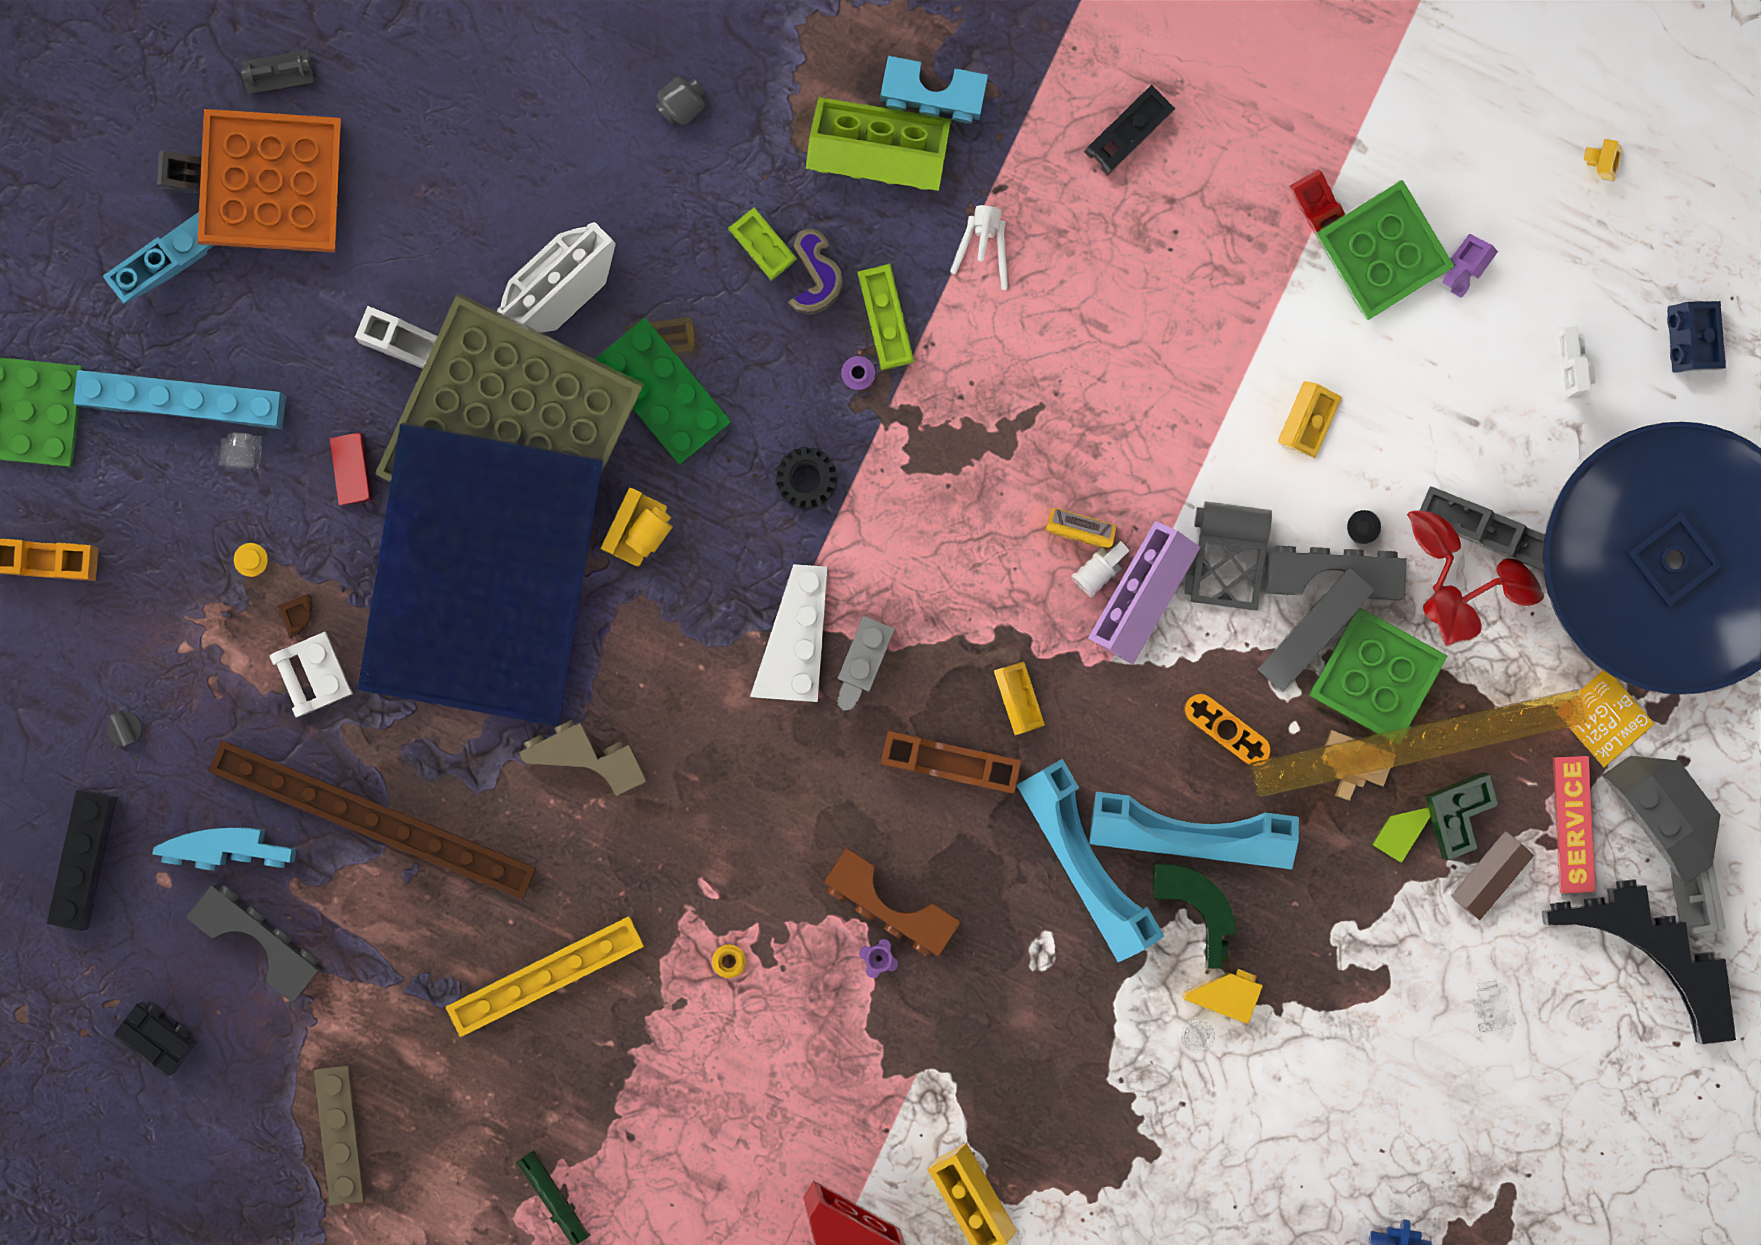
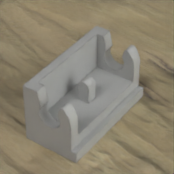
(1699, 902)

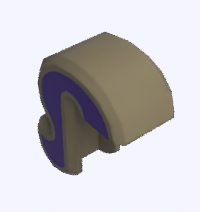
(822, 270)

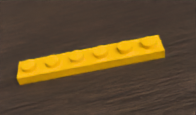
(544, 976)

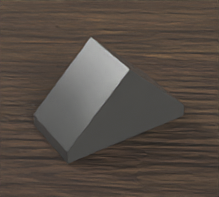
(179, 172)

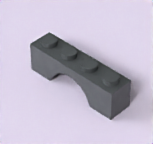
(1291, 571)
(289, 968)

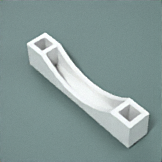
(395, 337)

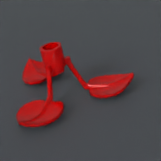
(1447, 606)

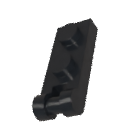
(1130, 129)

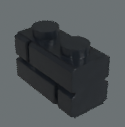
(155, 1038)

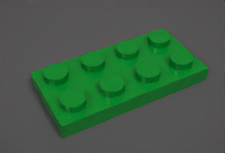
(672, 398)

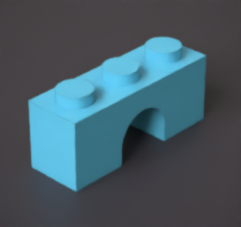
(961, 99)

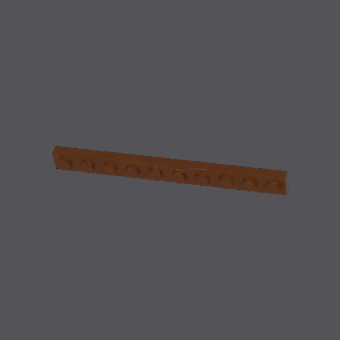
(372, 819)

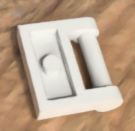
(321, 669)

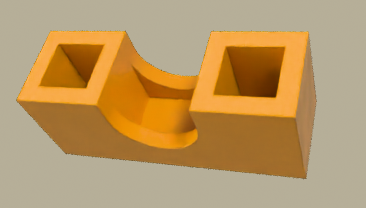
(48, 560)

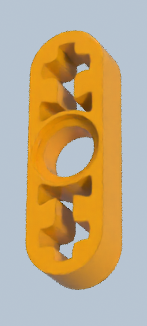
(1211, 707)

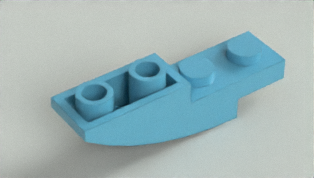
(157, 261)
(212, 845)

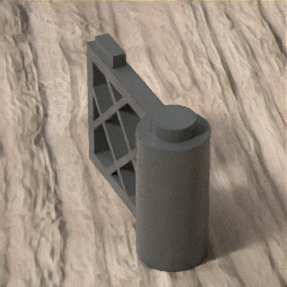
(1232, 527)

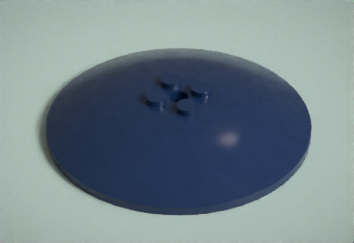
(1608, 546)

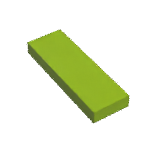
(885, 317)

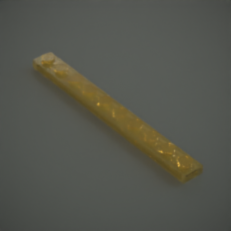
(1417, 743)

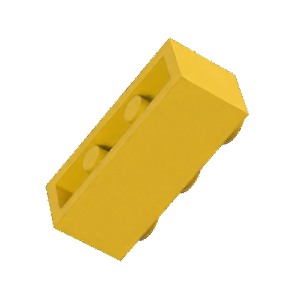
(971, 1198)

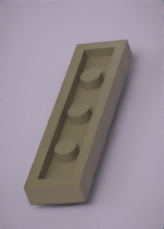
(339, 1135)

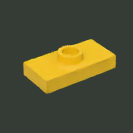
(1019, 698)

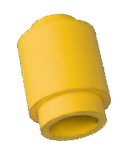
(649, 531)

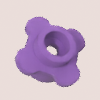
(869, 954)

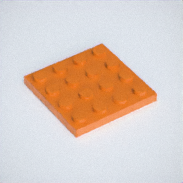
(269, 180)

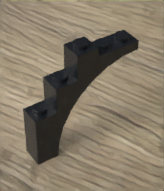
(1700, 981)

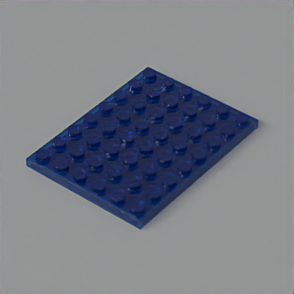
(480, 574)

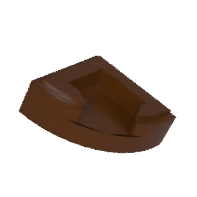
(296, 614)

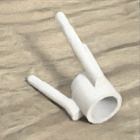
(985, 222)

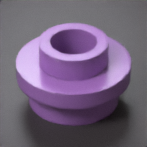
(866, 380)

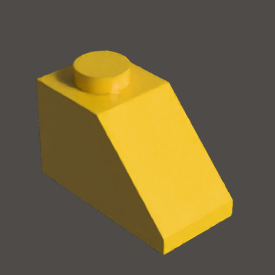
(1228, 995)

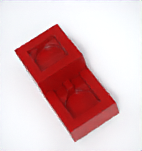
(1316, 200)

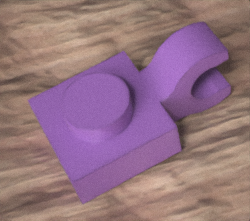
(1469, 259)

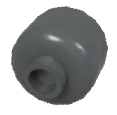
(681, 100)

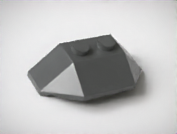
(1669, 811)

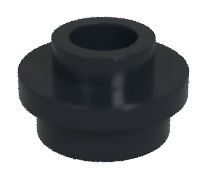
(1354, 532)

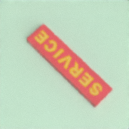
(1574, 824)

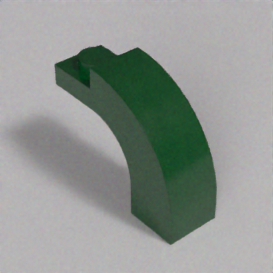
(1193, 887)

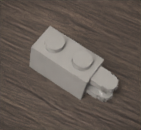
(863, 661)

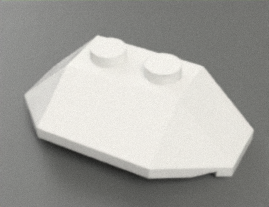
(559, 279)

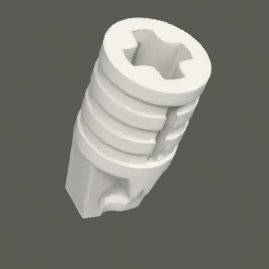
(1100, 569)

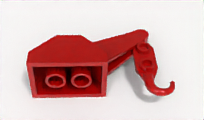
(843, 1222)

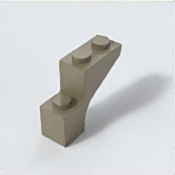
(574, 748)

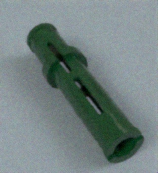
(560, 1209)

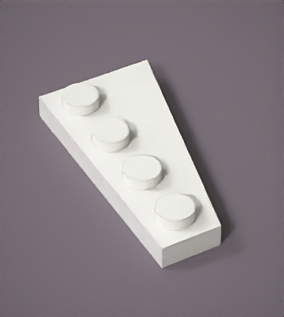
(795, 645)

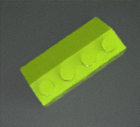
(878, 144)

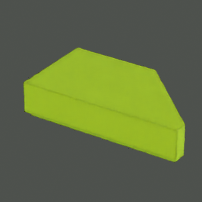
(1401, 832)

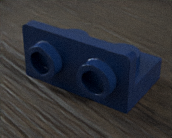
(1696, 336)

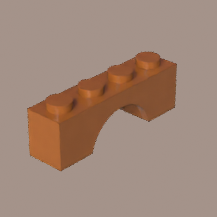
(950, 762)
(928, 927)

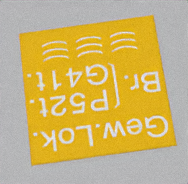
(1611, 719)

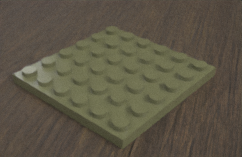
(515, 387)

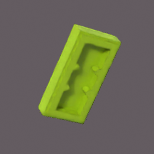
(762, 244)

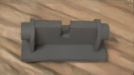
(277, 72)

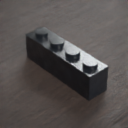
(81, 860)

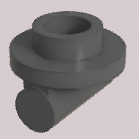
(124, 728)

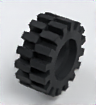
(791, 463)

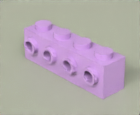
(1144, 592)

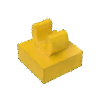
(1605, 160)

